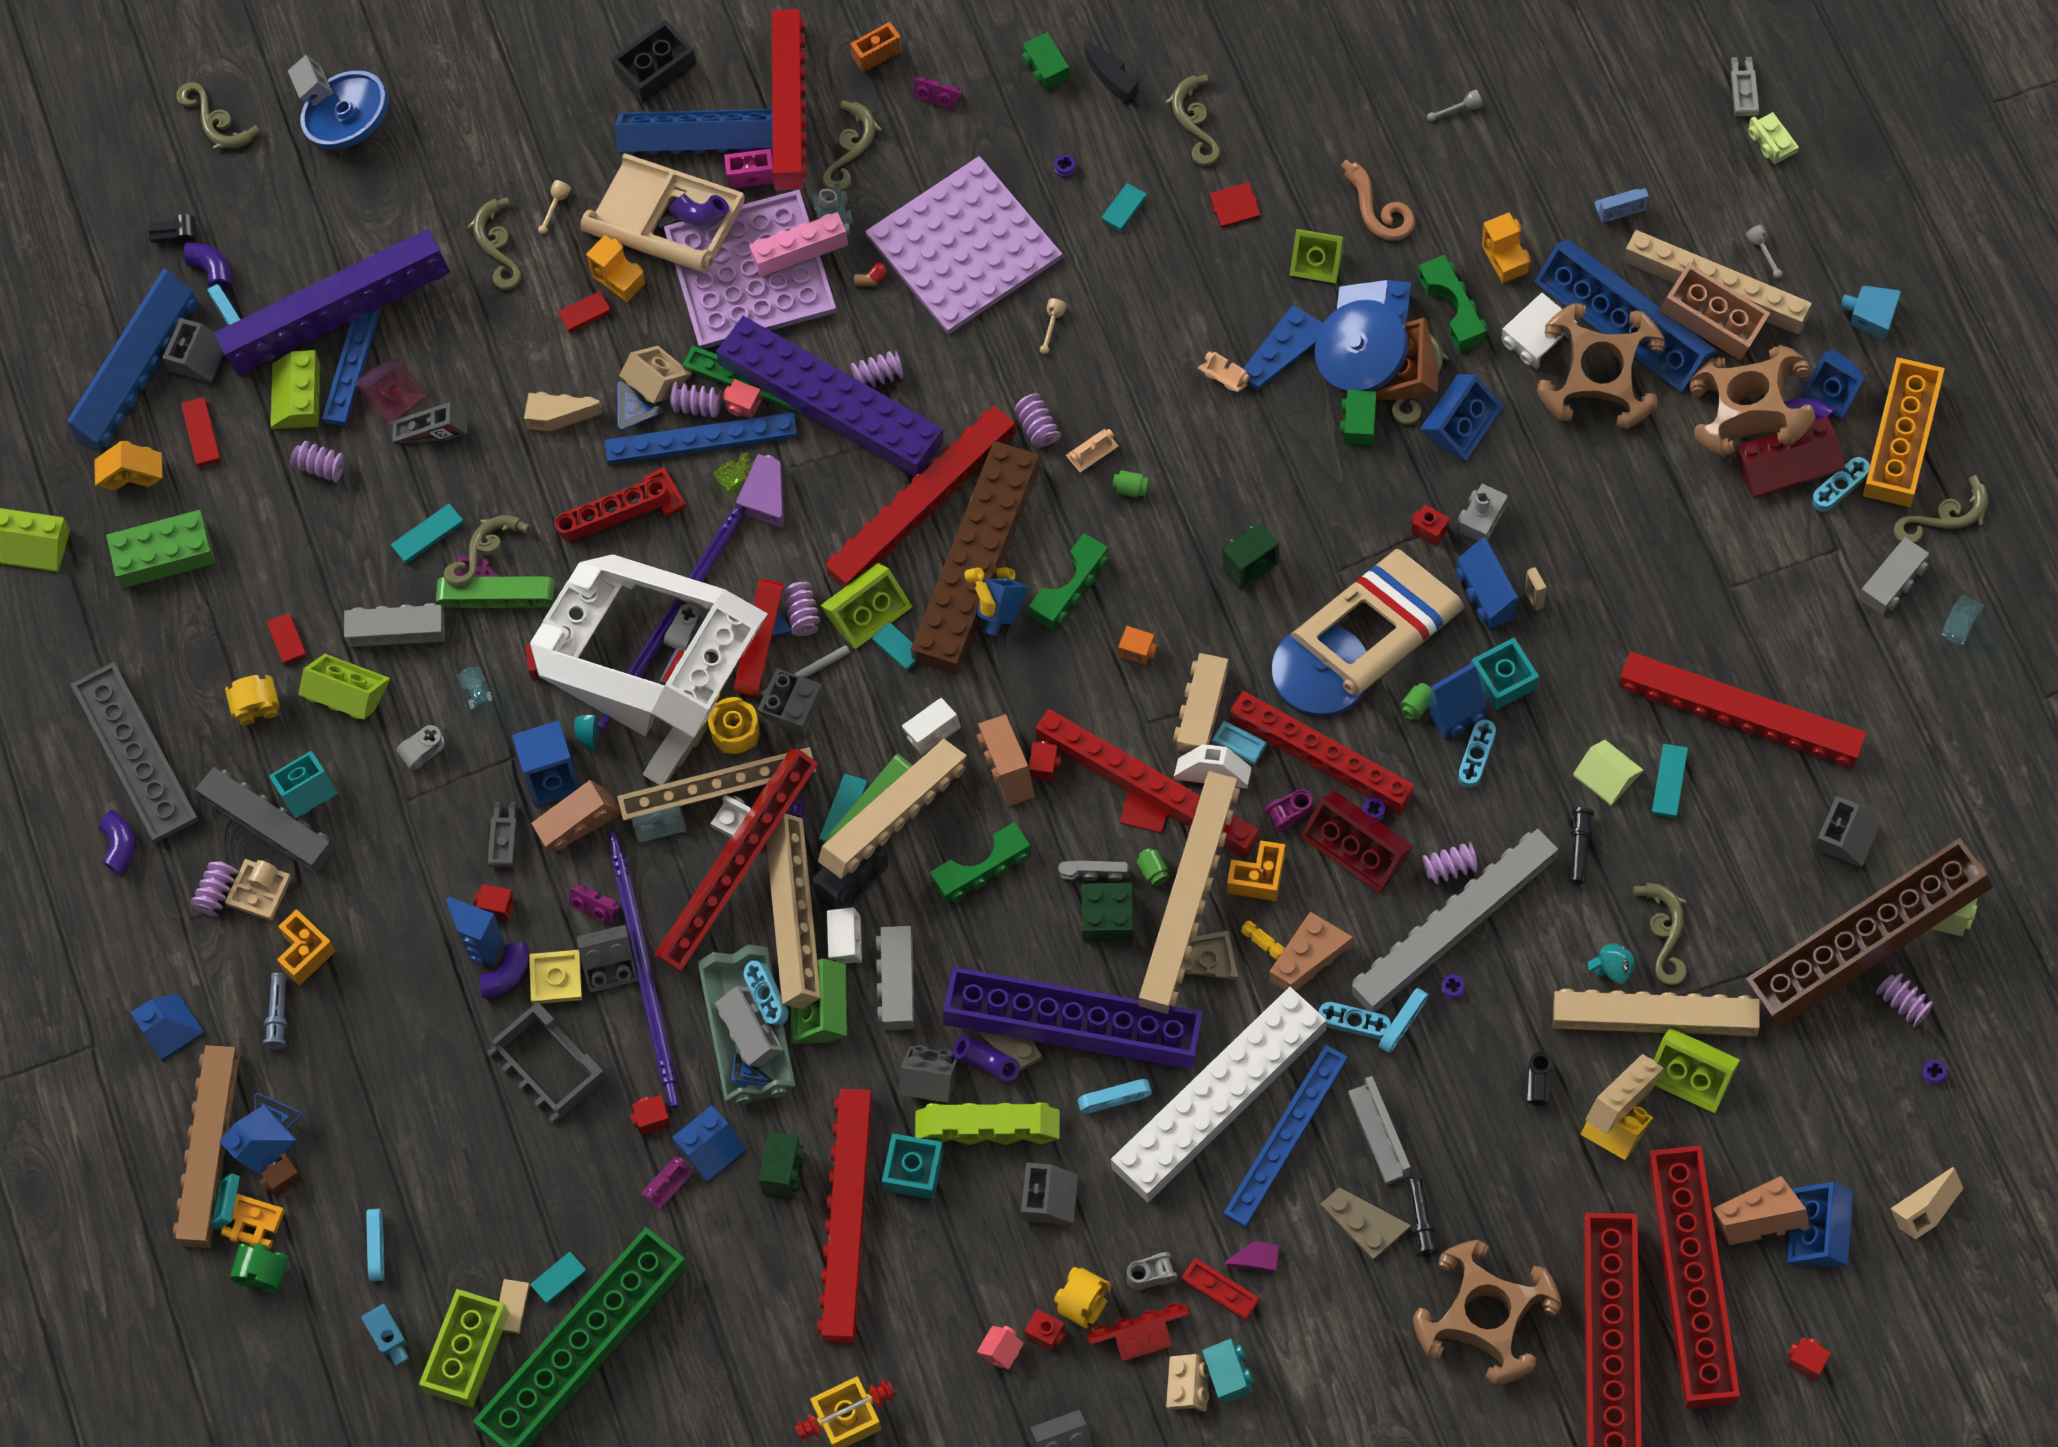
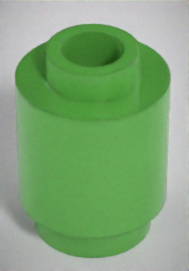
(1130, 484)
(1416, 702)
(1153, 867)

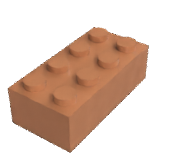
(1714, 311)

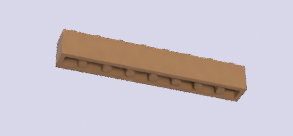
(206, 1153)

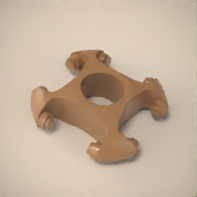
(1621, 346)
(1765, 416)
(1480, 1283)

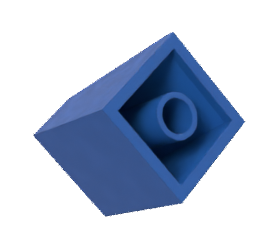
(546, 763)

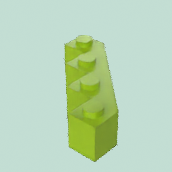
(998, 1123)

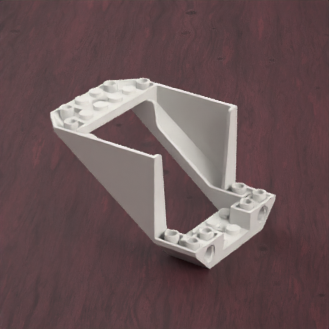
(627, 698)

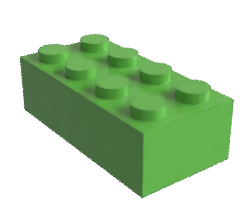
(160, 549)

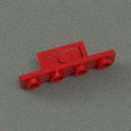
(1140, 1334)

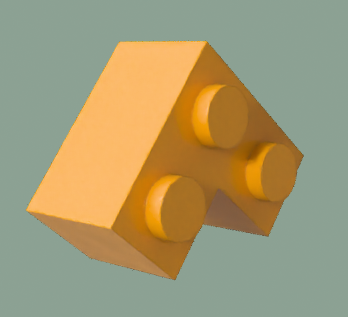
(1503, 247)
(613, 270)
(128, 464)
(1260, 878)
(308, 947)

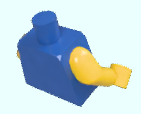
(998, 597)

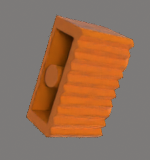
(876, 47)

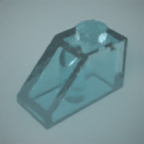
(1962, 619)
(474, 686)

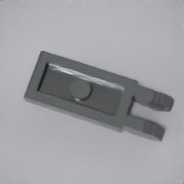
(502, 837)

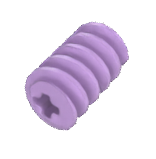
(878, 370)
(695, 400)
(1036, 422)
(317, 462)
(801, 608)
(1450, 863)
(212, 887)
(1905, 998)

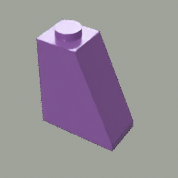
(764, 491)

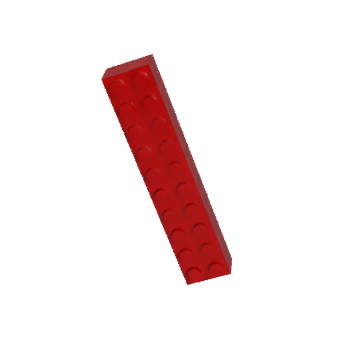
(1693, 1277)
(1612, 1330)

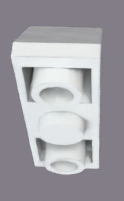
(1217, 759)

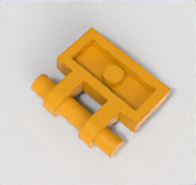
(255, 1214)

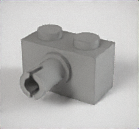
(1483, 513)

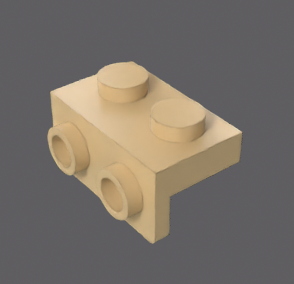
(1188, 1383)

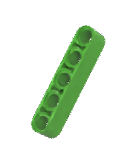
(497, 593)
(886, 778)

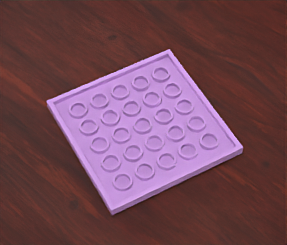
(963, 245)
(733, 284)

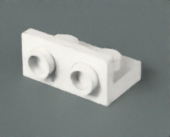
(730, 815)

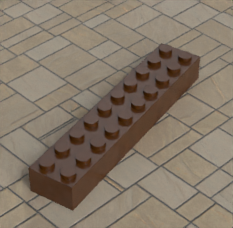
(979, 543)
(1869, 932)

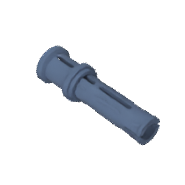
(276, 1023)

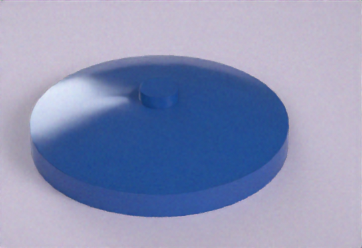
(348, 114)
(1361, 346)
(1310, 684)

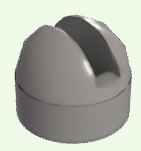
(824, 196)

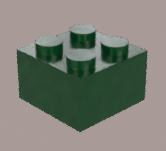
(1250, 555)
(1107, 912)
(781, 1165)

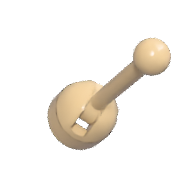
(559, 191)
(1055, 310)

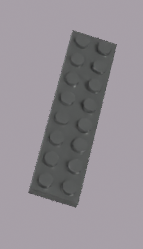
(134, 752)

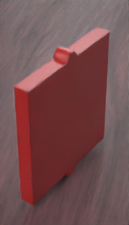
(1234, 205)
(1142, 814)

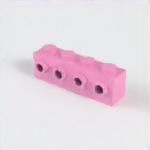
(798, 244)

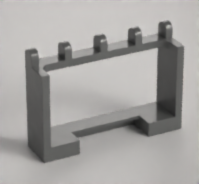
(538, 1013)

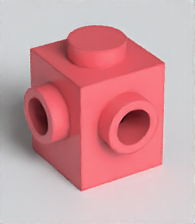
(742, 399)
(1000, 1346)

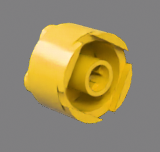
(252, 699)
(739, 737)
(1082, 1297)

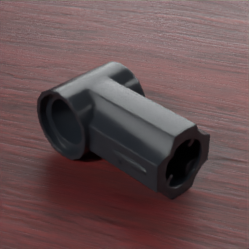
(179, 230)
(1539, 1080)

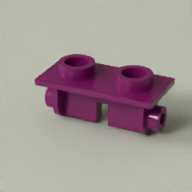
(932, 92)
(585, 900)
(667, 1182)

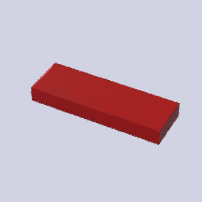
(201, 432)
(1220, 1289)

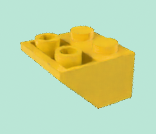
(1623, 1136)

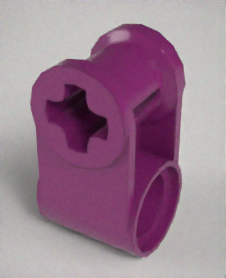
(1288, 810)

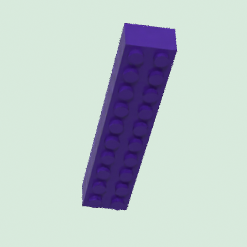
(332, 302)
(830, 396)
(1071, 1018)

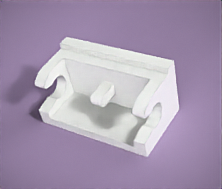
(931, 726)
(844, 935)

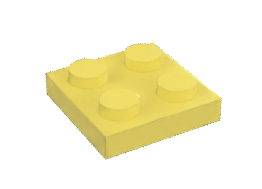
(555, 977)

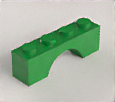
(1440, 279)
(1052, 605)
(955, 879)

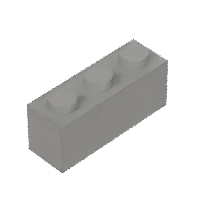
(1894, 576)
(747, 1027)

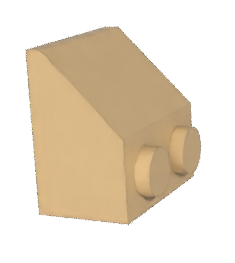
(653, 373)

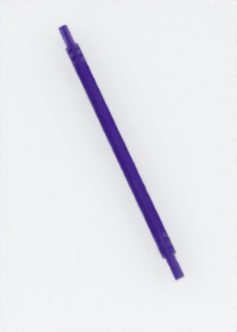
(698, 574)
(643, 970)

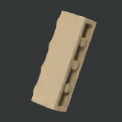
(1203, 702)
(1624, 1093)

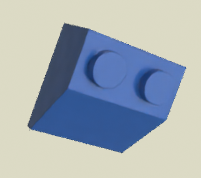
(709, 1144)

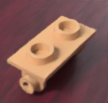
(1233, 378)
(1092, 450)

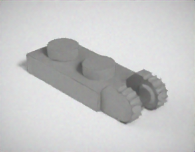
(1744, 89)
(1093, 869)

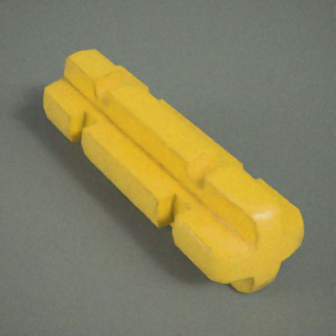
(1262, 939)

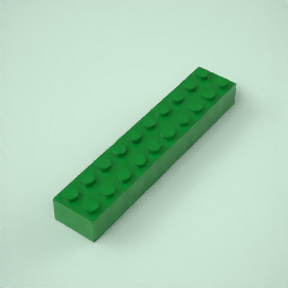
(581, 1342)

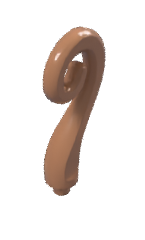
(1360, 179)

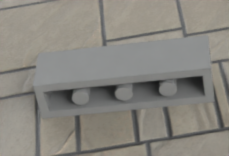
(394, 625)
(897, 978)

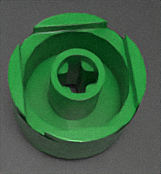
(259, 1268)

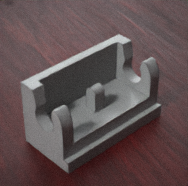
(309, 80)

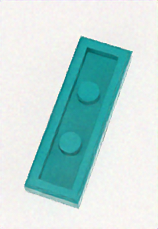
(427, 534)
(1669, 781)
(848, 793)

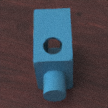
(1872, 309)
(382, 1326)

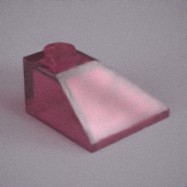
(390, 389)

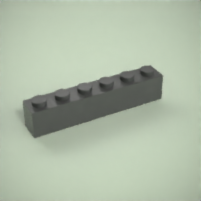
(264, 819)

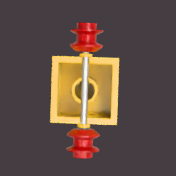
(846, 1413)

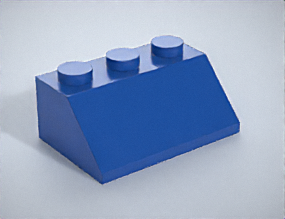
(1462, 416)
(1487, 584)
(477, 931)
(1829, 1223)

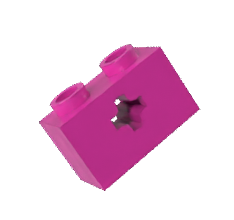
(749, 168)

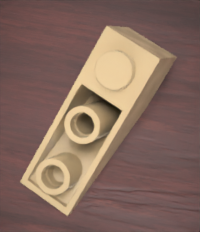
(553, 412)
(1928, 1204)

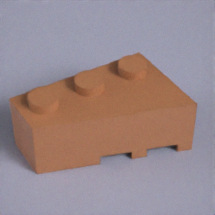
(1007, 760)
(576, 816)
(1308, 952)
(1761, 1212)

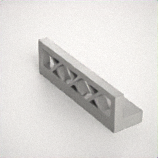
(1379, 1132)

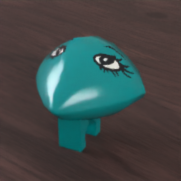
(1615, 962)

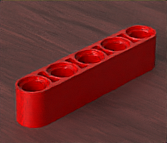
(624, 511)
(754, 660)

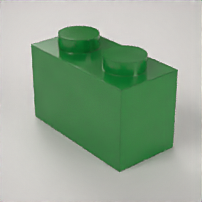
(1046, 61)
(1360, 417)

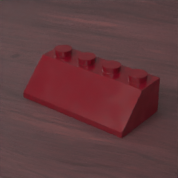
(1775, 466)
(1356, 841)

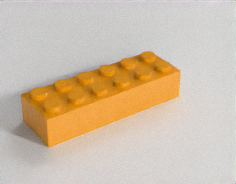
(1903, 432)

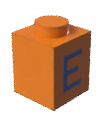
(1137, 645)

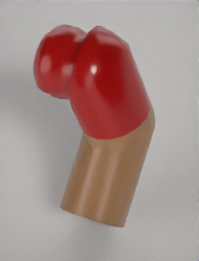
(873, 278)

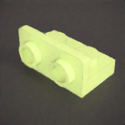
(1772, 138)

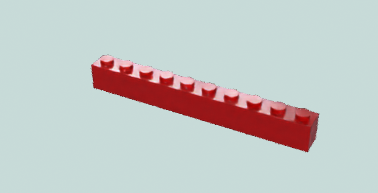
(787, 99)
(920, 498)
(1742, 709)
(1137, 778)
(735, 859)
(847, 1216)

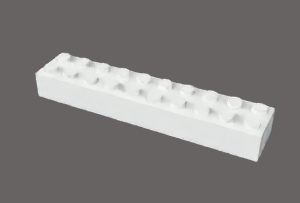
(1218, 1094)

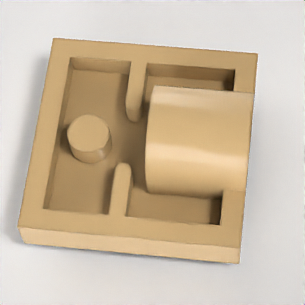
(258, 889)

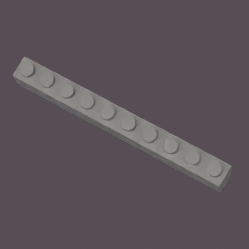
(1454, 921)

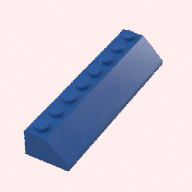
(694, 131)
(1579, 278)
(131, 362)

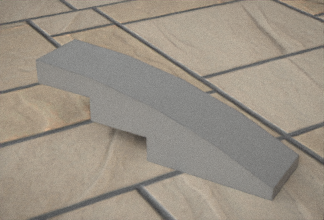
(673, 753)

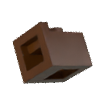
(280, 1176)

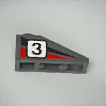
(433, 424)

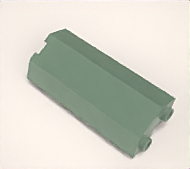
(720, 975)

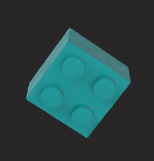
(1505, 673)
(303, 784)
(913, 1166)

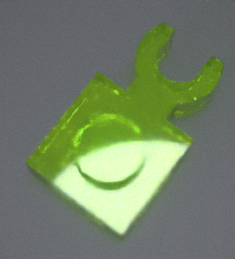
(732, 474)

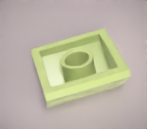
(1607, 771)

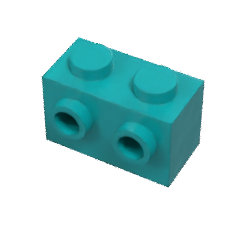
(1228, 1370)

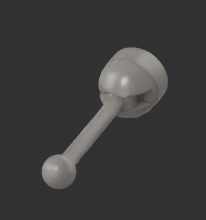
(1471, 100)
(1757, 236)

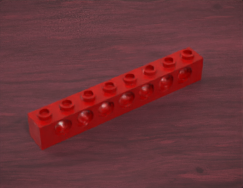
(1321, 752)

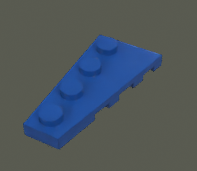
(1283, 346)

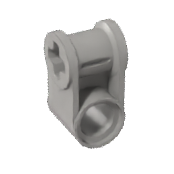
(683, 631)
(419, 748)
(1153, 1271)

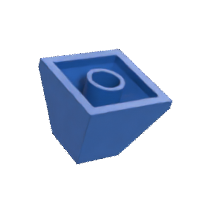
(1834, 382)
(167, 1024)
(258, 1139)

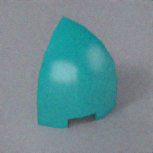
(587, 731)

